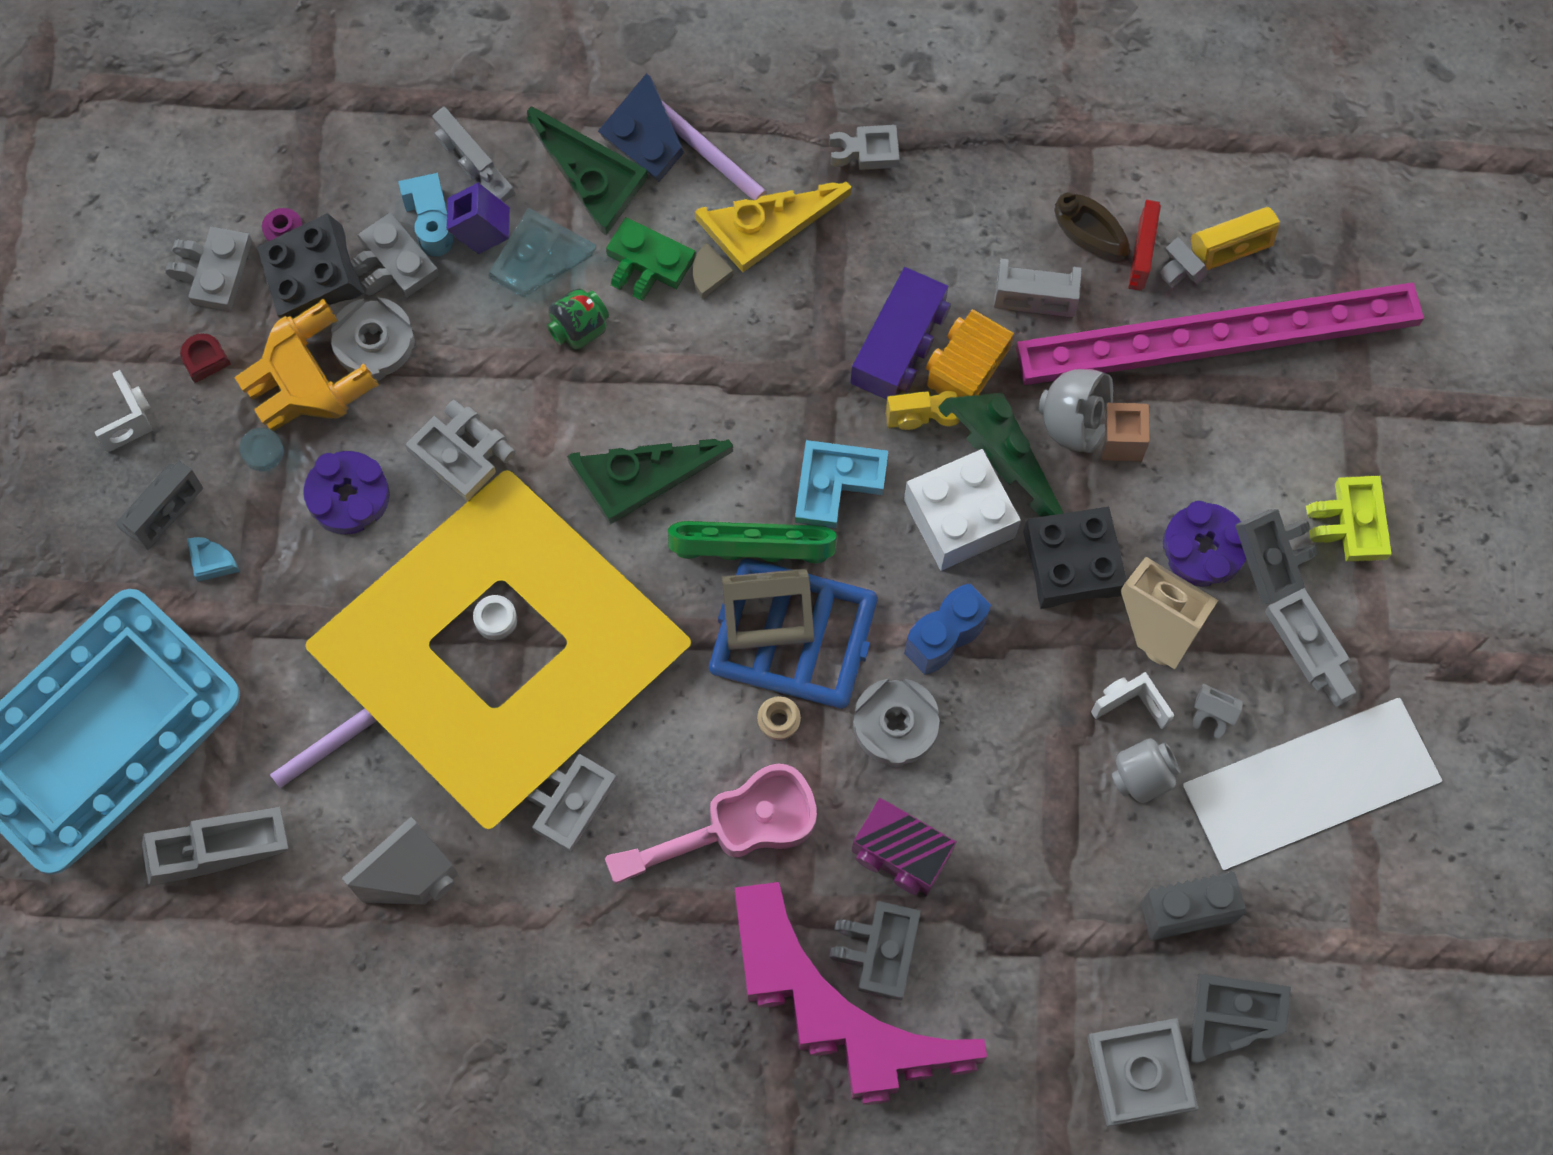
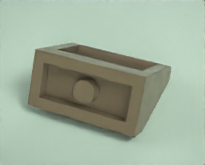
(768, 585)

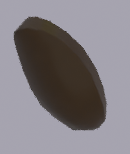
(1091, 227)

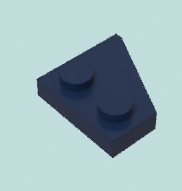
(644, 130)

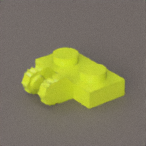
(1361, 519)

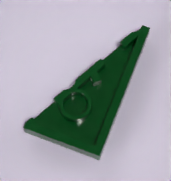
(596, 174)
(1002, 440)
(634, 477)

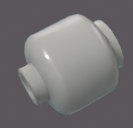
(1146, 770)

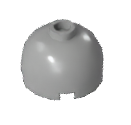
(1076, 407)

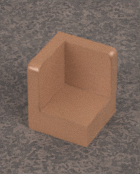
(1126, 432)

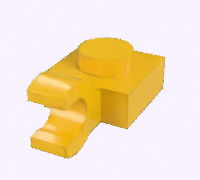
(915, 409)

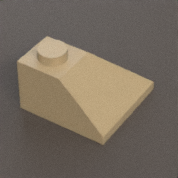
(1164, 611)

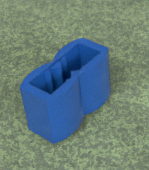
(953, 626)

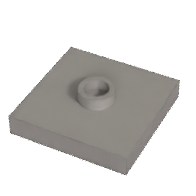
(1142, 1072)

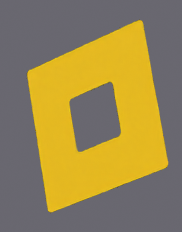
(503, 753)

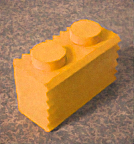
(970, 356)

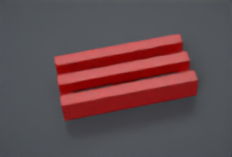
(1144, 245)

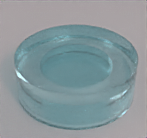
(261, 449)

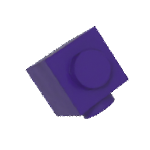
(478, 218)

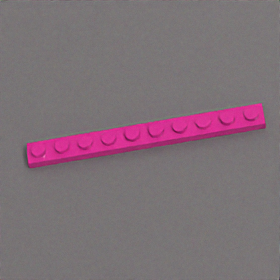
(1221, 332)

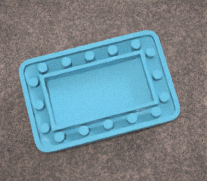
(103, 728)

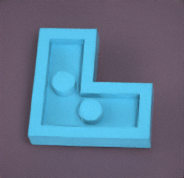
(834, 468)

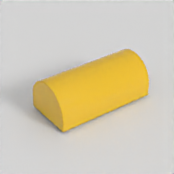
(1236, 238)

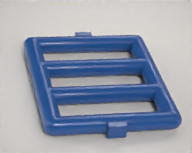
(801, 684)

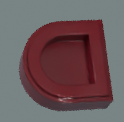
(203, 356)

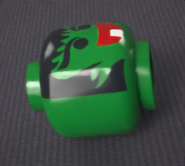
(577, 318)

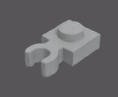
(873, 147)

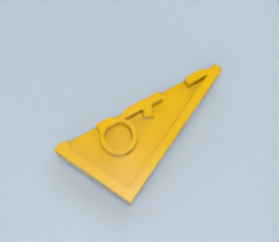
(762, 225)

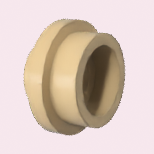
(778, 705)

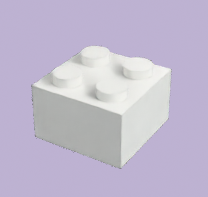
(961, 509)

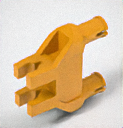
(297, 373)

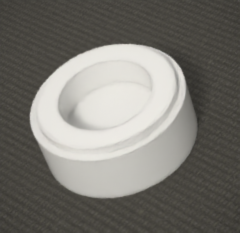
(495, 617)

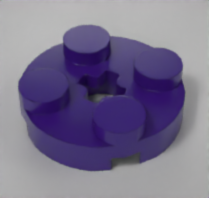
(359, 510)
(1182, 550)

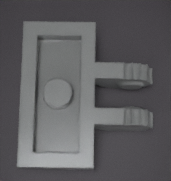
(397, 255)
(218, 269)
(573, 803)

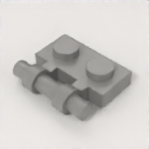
(451, 458)

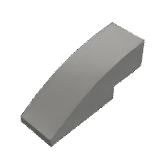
(213, 845)

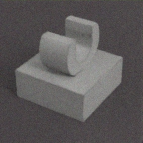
(1183, 264)
(1216, 705)

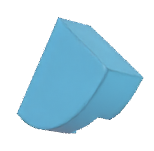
(210, 559)

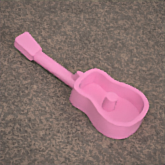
(765, 812)

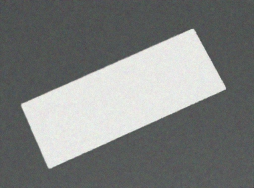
(1311, 783)

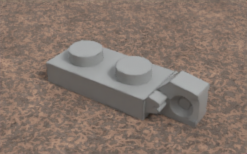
(473, 158)
(1313, 645)

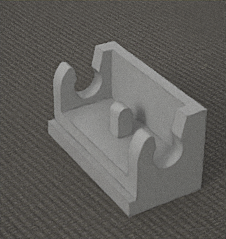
(1037, 290)

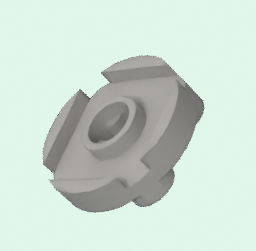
(372, 316)
(896, 697)

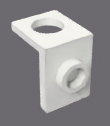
(135, 421)
(1122, 691)

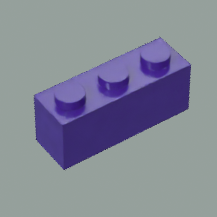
(901, 335)

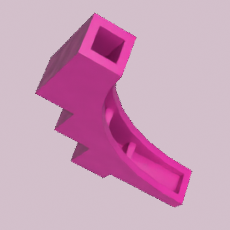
(824, 1018)

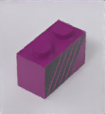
(902, 848)

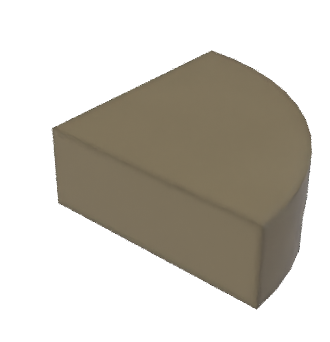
(709, 271)

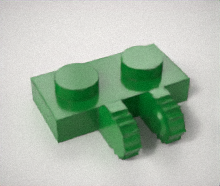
(650, 254)

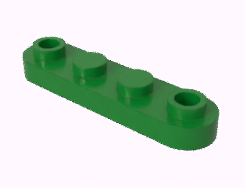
(757, 540)

